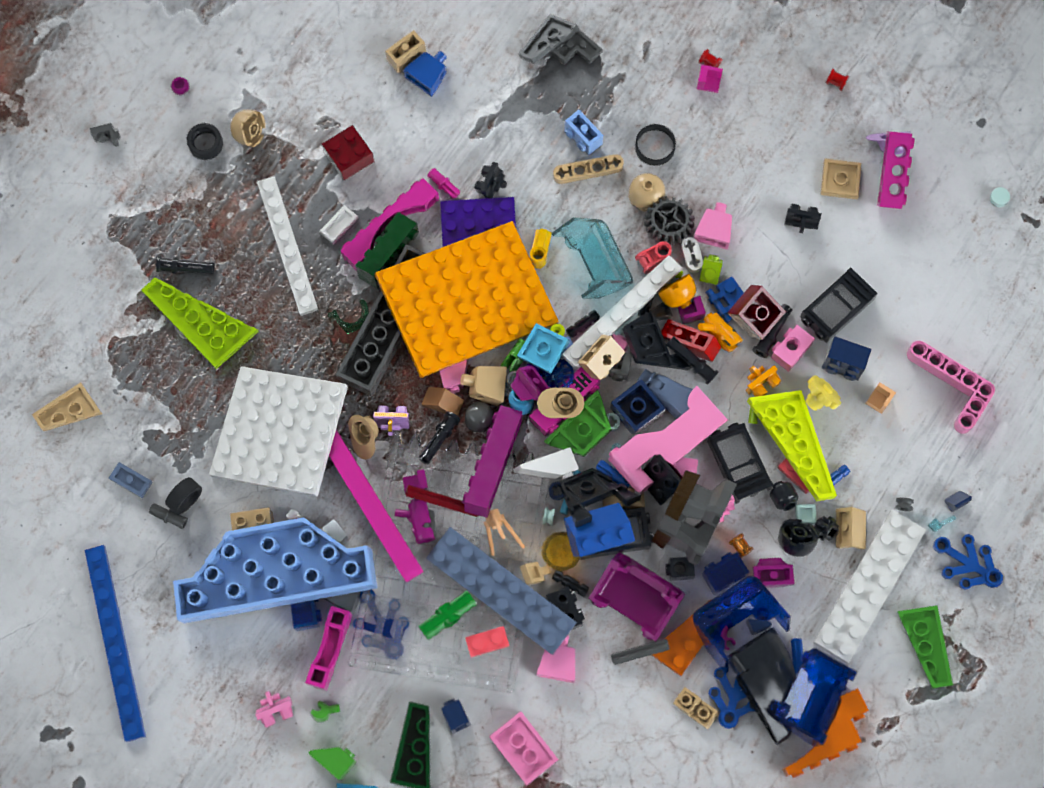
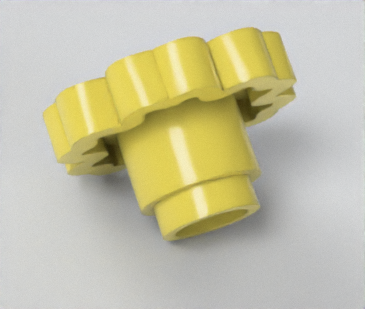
(821, 394)

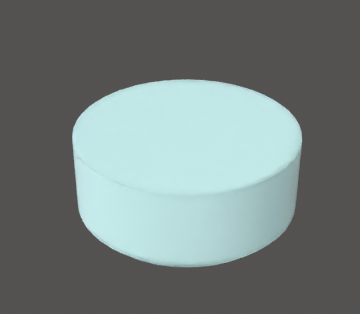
(999, 197)

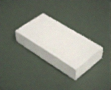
(339, 224)

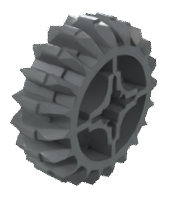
(676, 225)

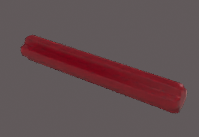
(436, 499)

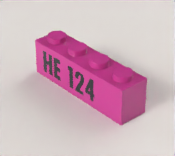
(582, 383)

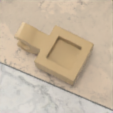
(534, 573)

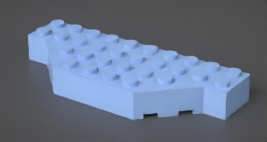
(271, 569)

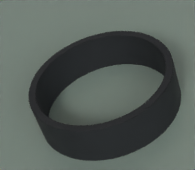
(655, 162)

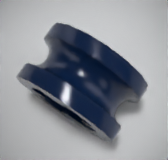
(551, 491)

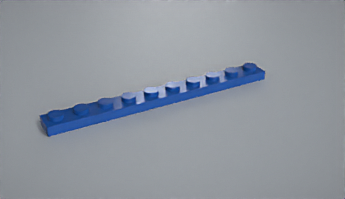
(115, 643)

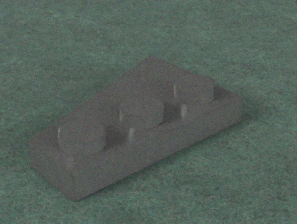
(547, 37)

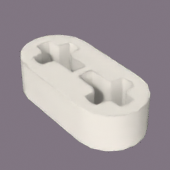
(687, 256)

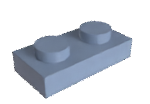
(130, 480)

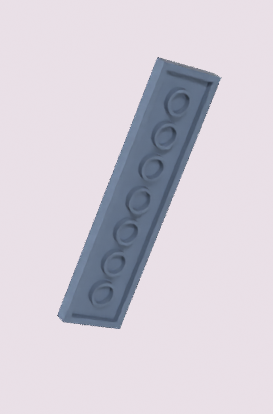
(501, 590)

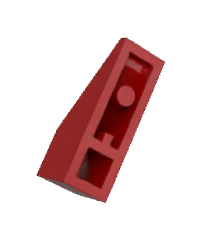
(697, 341)

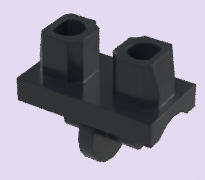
(493, 180)
(802, 219)

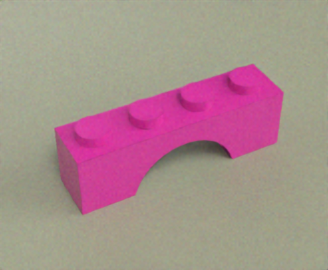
(330, 648)

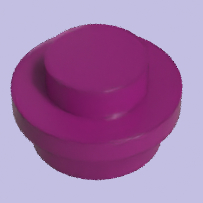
(180, 86)

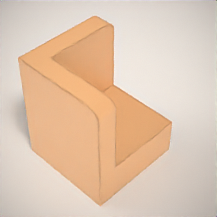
(880, 398)

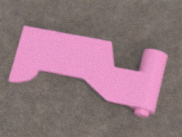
(672, 442)

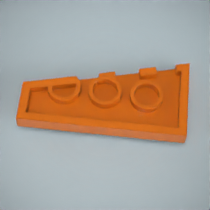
(683, 645)

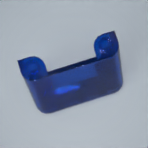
(814, 696)

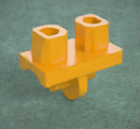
(770, 376)

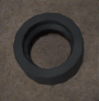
(198, 130)
(183, 496)

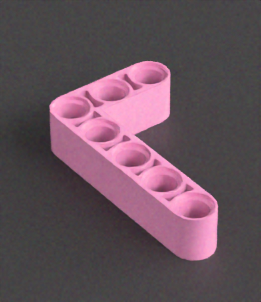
(956, 381)

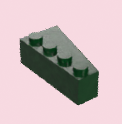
(387, 248)
(413, 752)

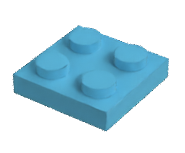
(543, 348)

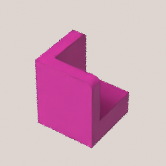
(709, 78)

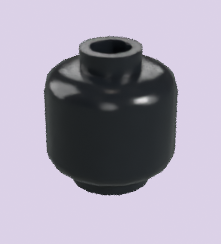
(784, 495)

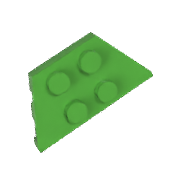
(584, 430)

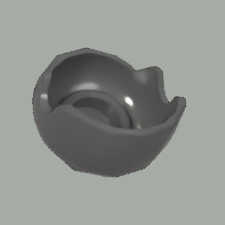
(479, 416)

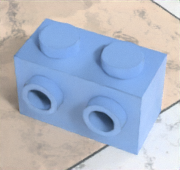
(583, 132)

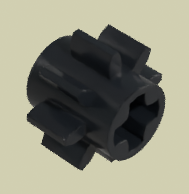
(826, 528)

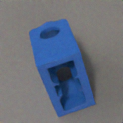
(427, 71)

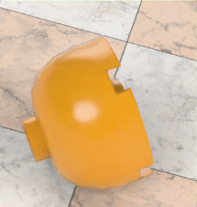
(679, 292)

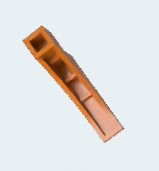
(840, 734)

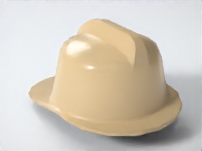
(560, 402)
(363, 434)

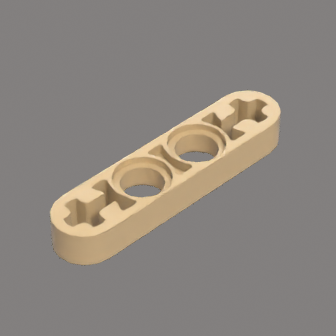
(587, 166)

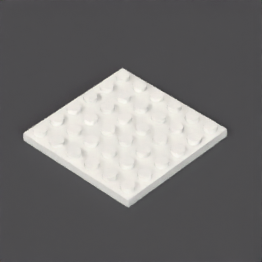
(278, 431)

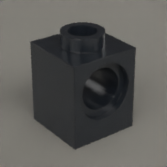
(674, 576)

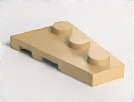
(66, 409)

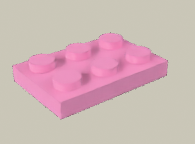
(523, 748)

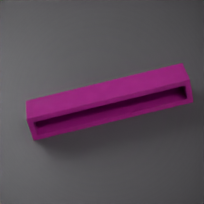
(493, 461)

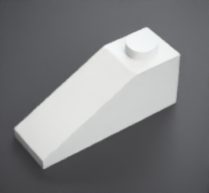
(551, 466)

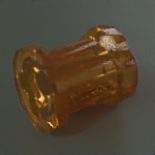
(741, 545)

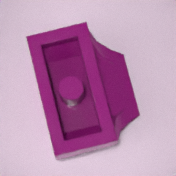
(528, 383)
(774, 572)

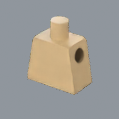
(486, 384)

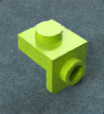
(711, 269)

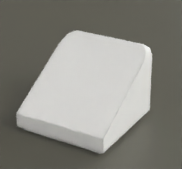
(334, 530)

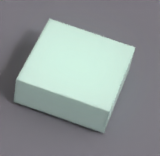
(806, 513)

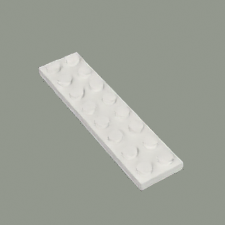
(869, 586)

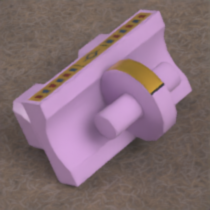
(391, 420)

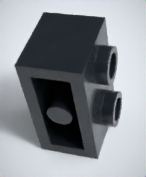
(565, 601)

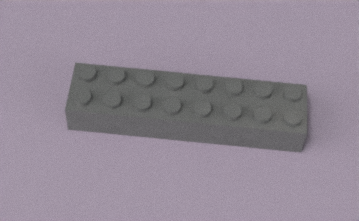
(374, 343)

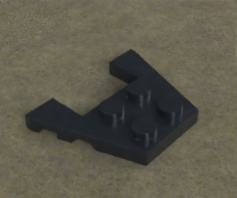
(648, 342)
(590, 488)

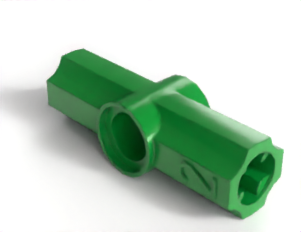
(447, 615)

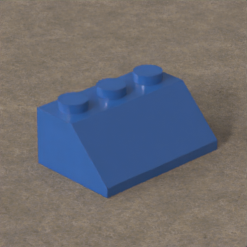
(606, 530)

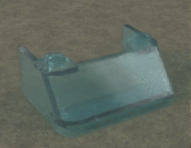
(599, 254)

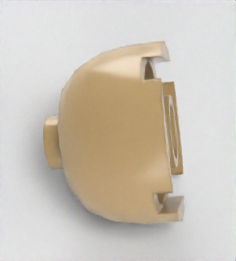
(247, 127)
(646, 190)

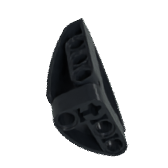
(765, 678)

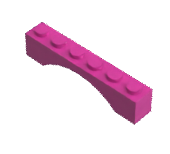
(417, 199)

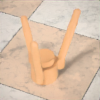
(495, 522)

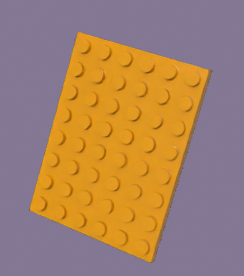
(466, 298)

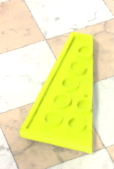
(792, 430)

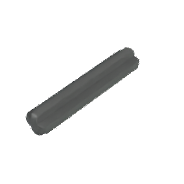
(640, 651)

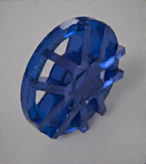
(558, 374)

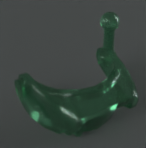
(351, 327)

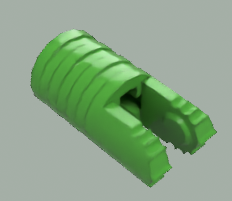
(512, 357)

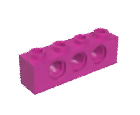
(893, 140)

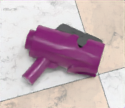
(422, 520)

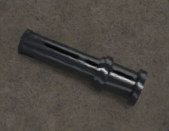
(175, 266)
(770, 339)
(699, 365)
(443, 431)

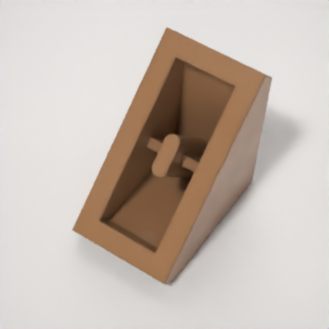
(442, 400)

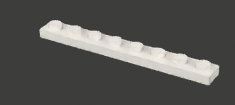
(287, 246)
(624, 309)

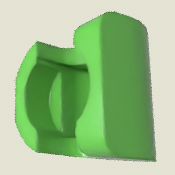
(324, 713)

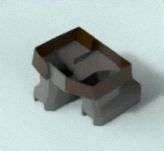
(697, 503)

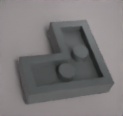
(579, 44)

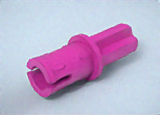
(443, 183)

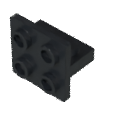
(664, 479)

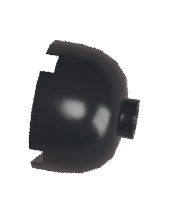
(797, 538)

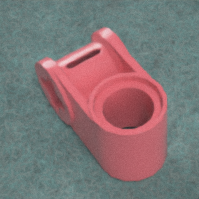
(651, 258)

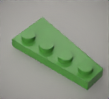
(927, 639)

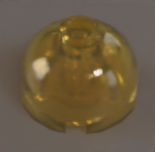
(557, 552)

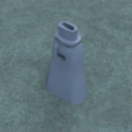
(668, 392)

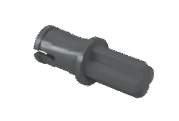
(168, 516)

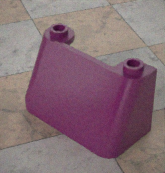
(637, 594)

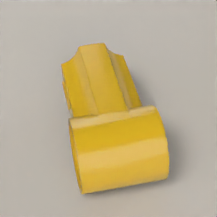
(540, 247)

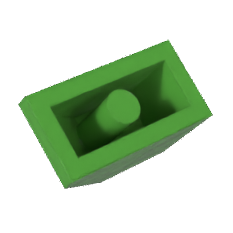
(335, 760)

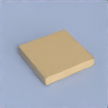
(840, 179)

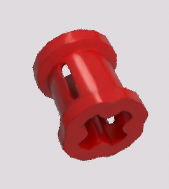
(709, 59)
(837, 79)

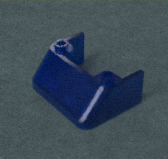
(731, 608)

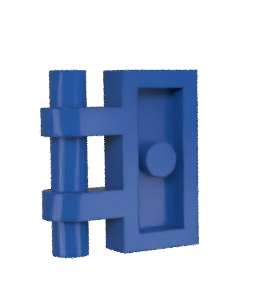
(730, 292)

